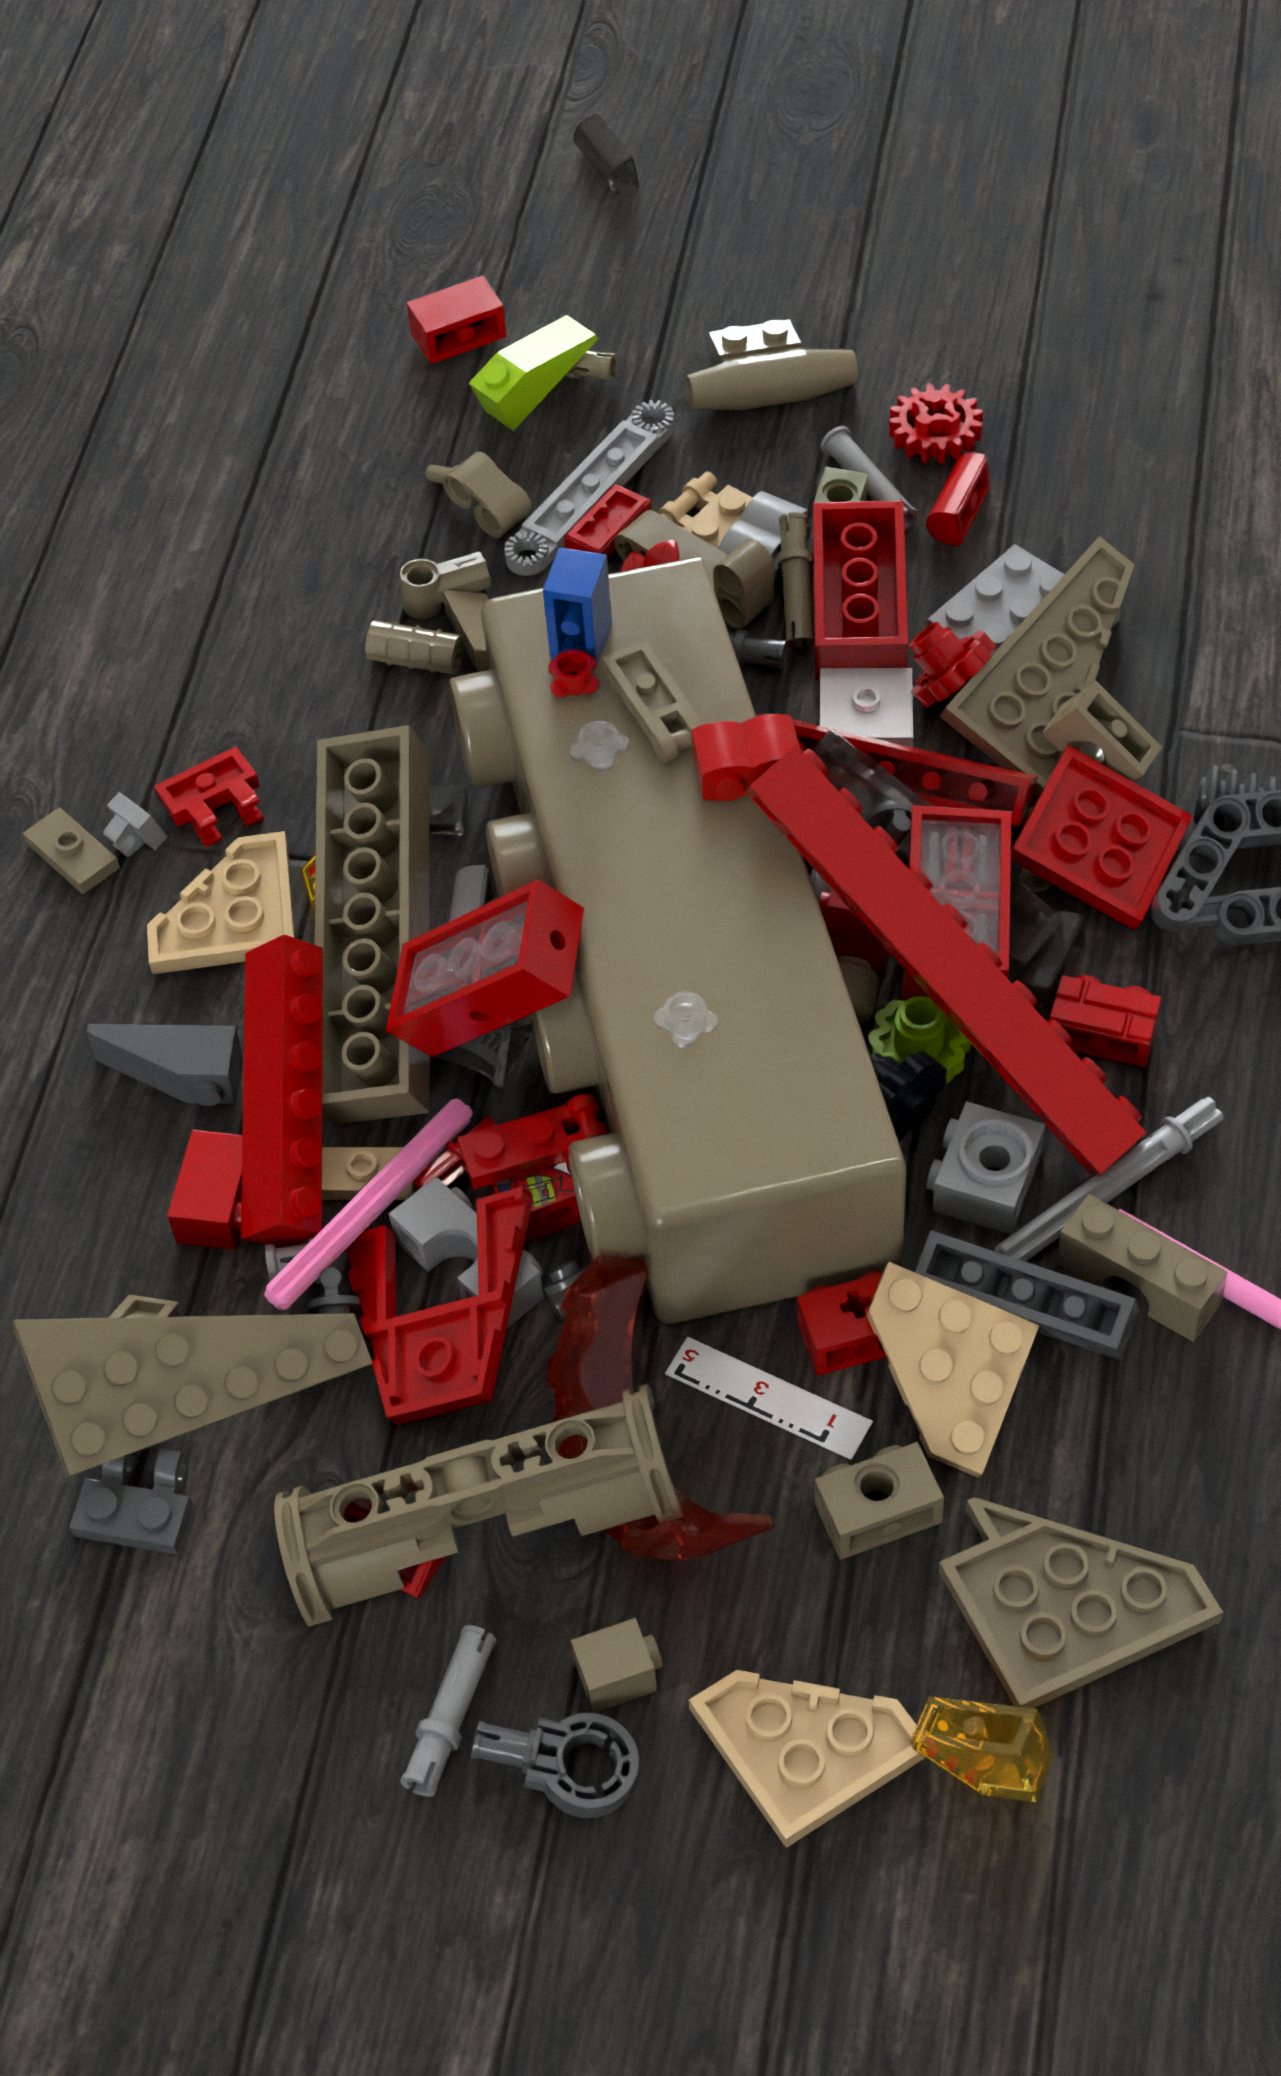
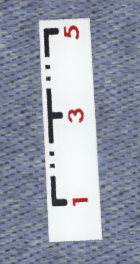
(769, 1398)

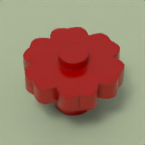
(947, 661)

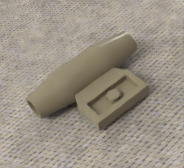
(766, 368)

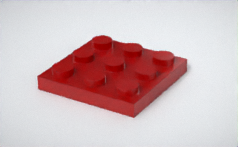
(1100, 837)

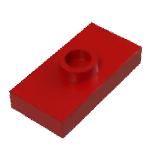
(606, 520)

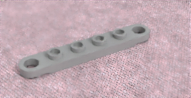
(608, 464)

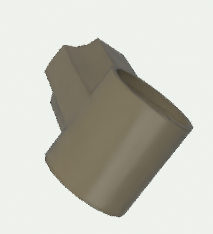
(425, 581)

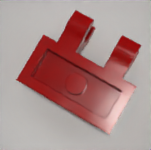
(207, 786)

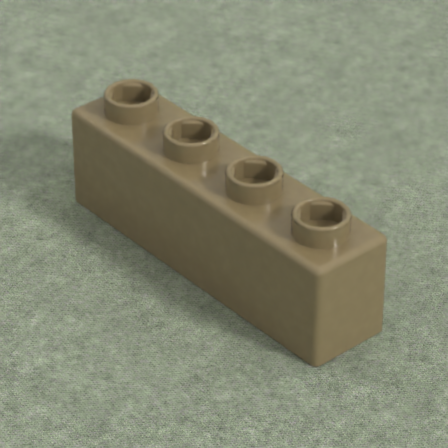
(765, 1142)

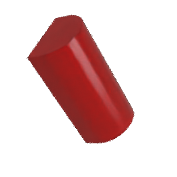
(959, 499)

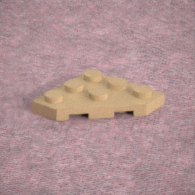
(227, 909)
(950, 1362)
(804, 1746)

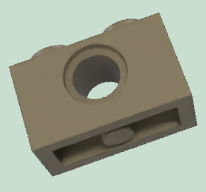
(1104, 732)
(862, 1524)

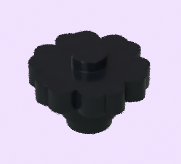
(909, 1088)

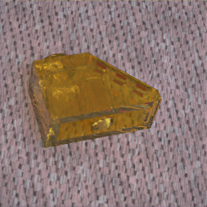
(986, 1746)

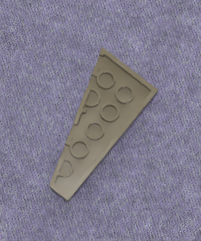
(1043, 665)
(149, 1379)

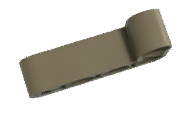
(740, 580)

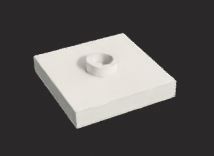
(868, 702)

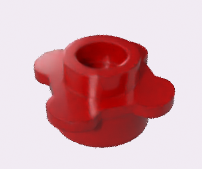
(573, 674)

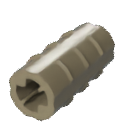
(414, 647)

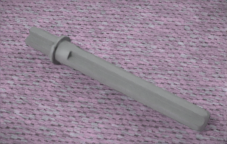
(1167, 1141)

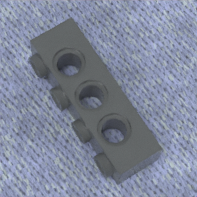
(1056, 1302)

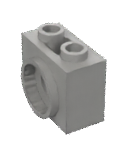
(978, 1142)

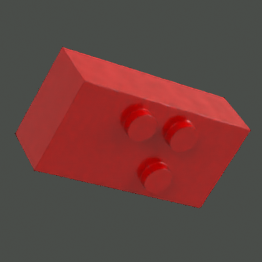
(859, 585)

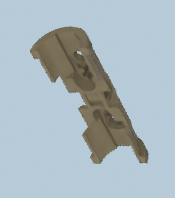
(609, 1484)

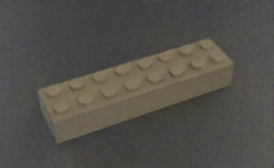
(366, 907)

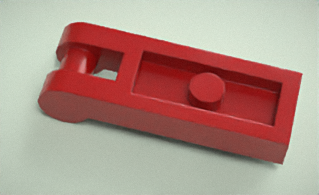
(528, 1142)

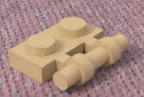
(716, 513)

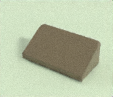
(465, 616)

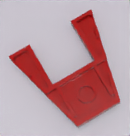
(451, 1351)

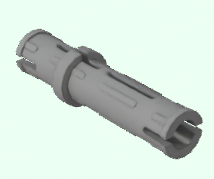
(440, 1731)

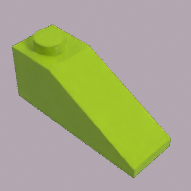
(529, 369)

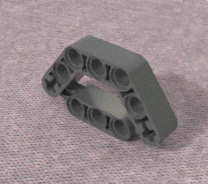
(1218, 847)

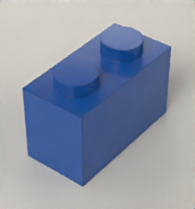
(577, 603)

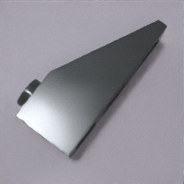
(180, 1060)

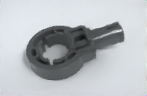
(548, 1774)

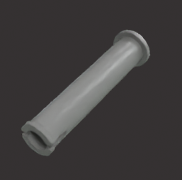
(850, 457)

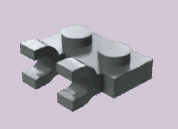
(135, 1515)

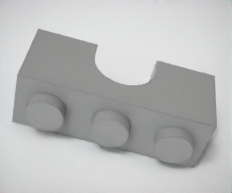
(443, 1225)

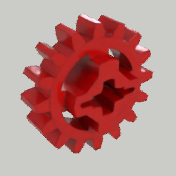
(935, 423)

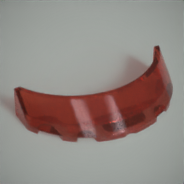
(593, 1372)

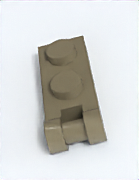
(652, 698)

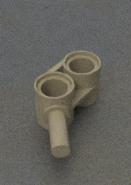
(479, 479)

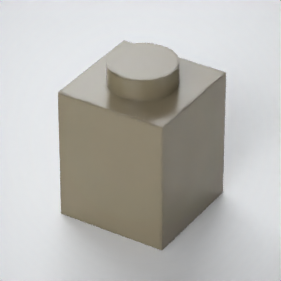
(616, 1664)

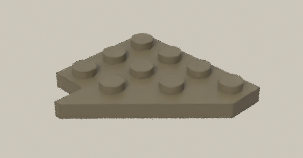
(1068, 1603)

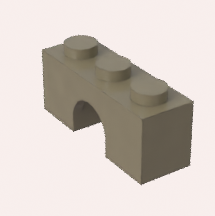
(1176, 1282)

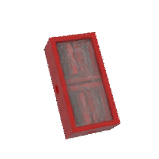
(969, 867)
(486, 969)

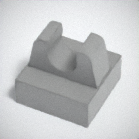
(132, 827)

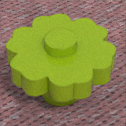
(916, 1027)

